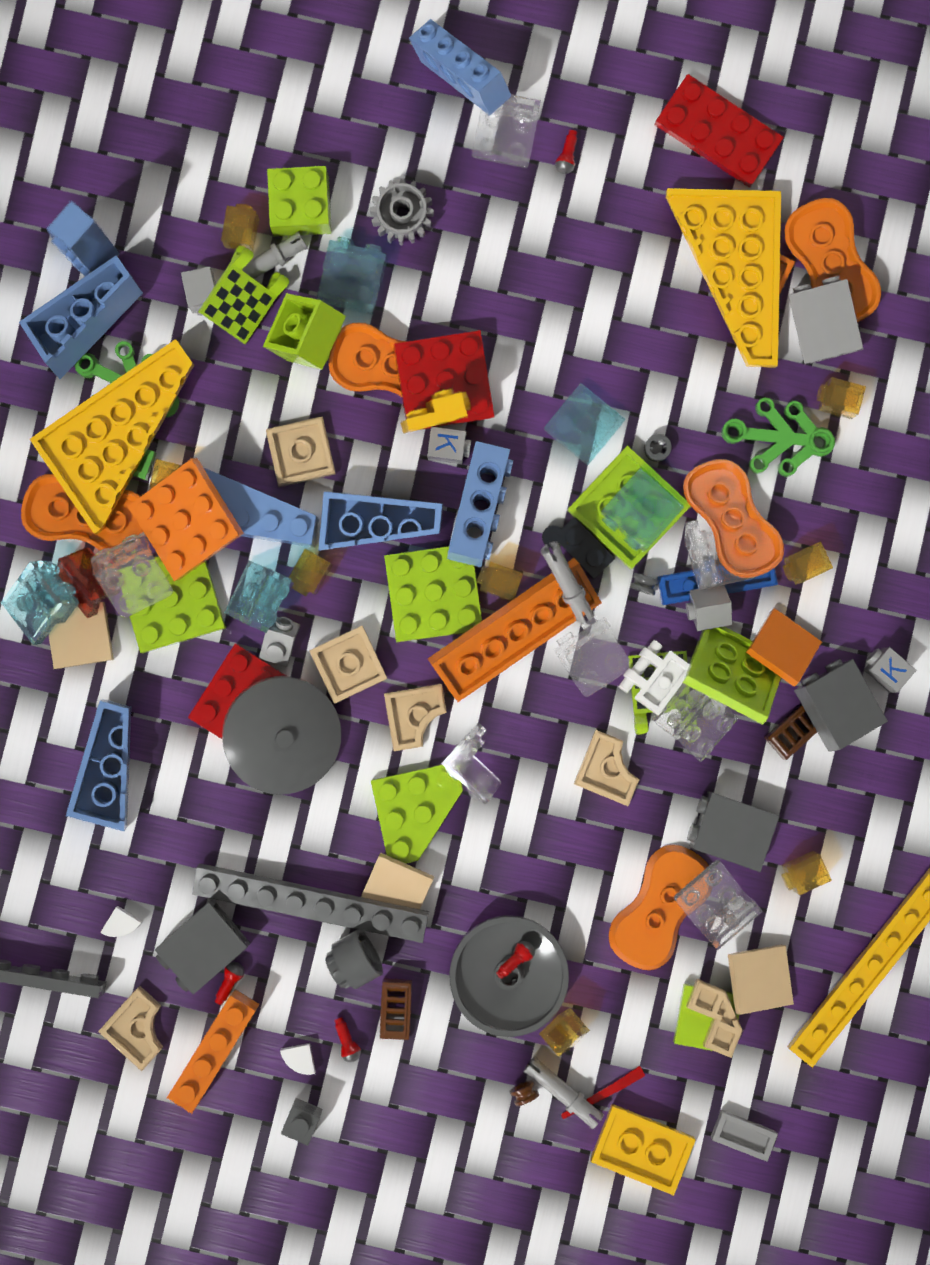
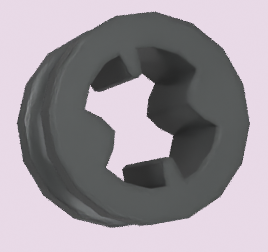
(659, 456)
(644, 584)

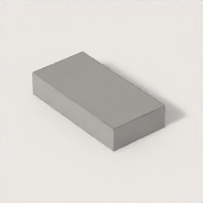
(744, 1135)

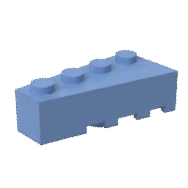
(81, 239)
(80, 315)
(265, 516)
(373, 519)
(103, 776)

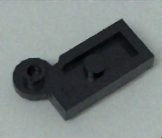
(579, 545)

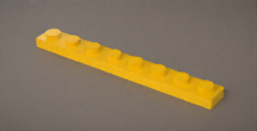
(864, 975)

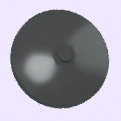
(281, 735)
(524, 997)

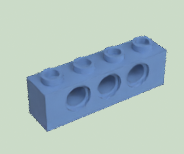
(460, 67)
(485, 459)

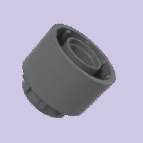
(353, 961)

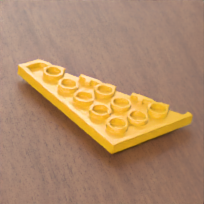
(739, 255)
(106, 436)

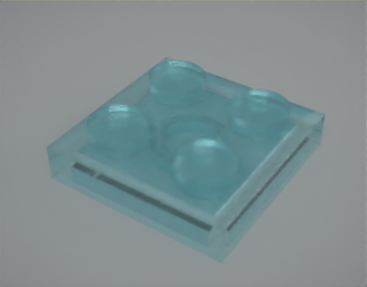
(584, 424)

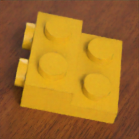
(441, 409)

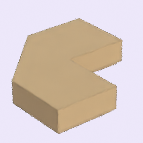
(725, 1027)

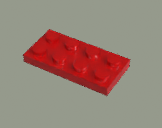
(718, 130)

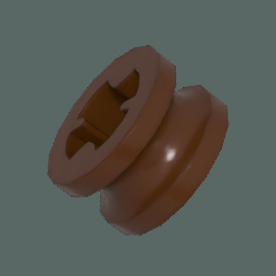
(524, 1093)

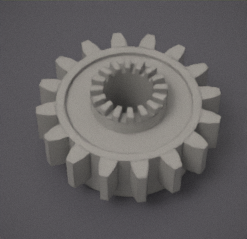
(401, 196)

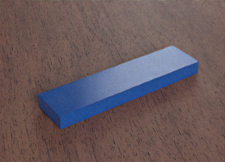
(676, 587)

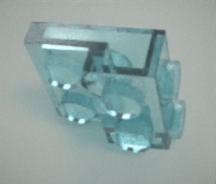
(352, 275)
(641, 511)
(258, 596)
(40, 600)

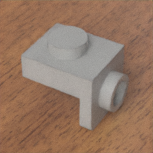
(279, 641)

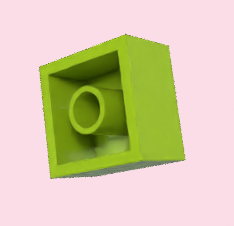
(299, 201)
(304, 331)

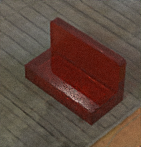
(78, 572)

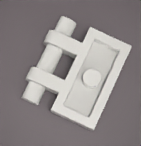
(662, 684)

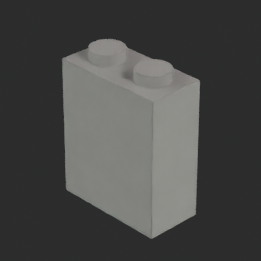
(825, 320)

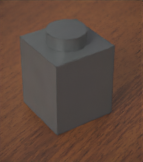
(301, 1121)

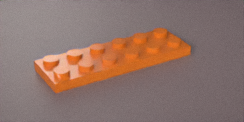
(508, 634)

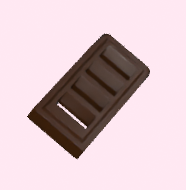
(773, 739)
(395, 985)

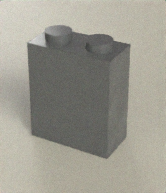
(840, 704)
(732, 831)
(201, 947)

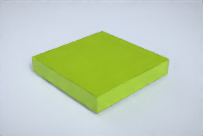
(692, 1025)

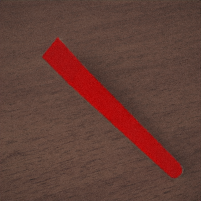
(620, 1084)

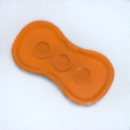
(823, 241)
(364, 359)
(53, 516)
(743, 538)
(649, 926)

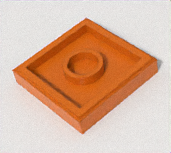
(784, 647)

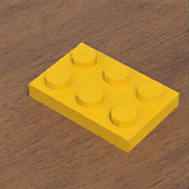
(642, 1149)

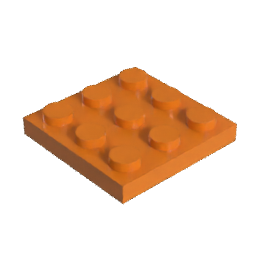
(185, 519)

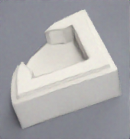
(120, 923)
(299, 1058)

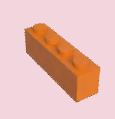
(213, 1051)

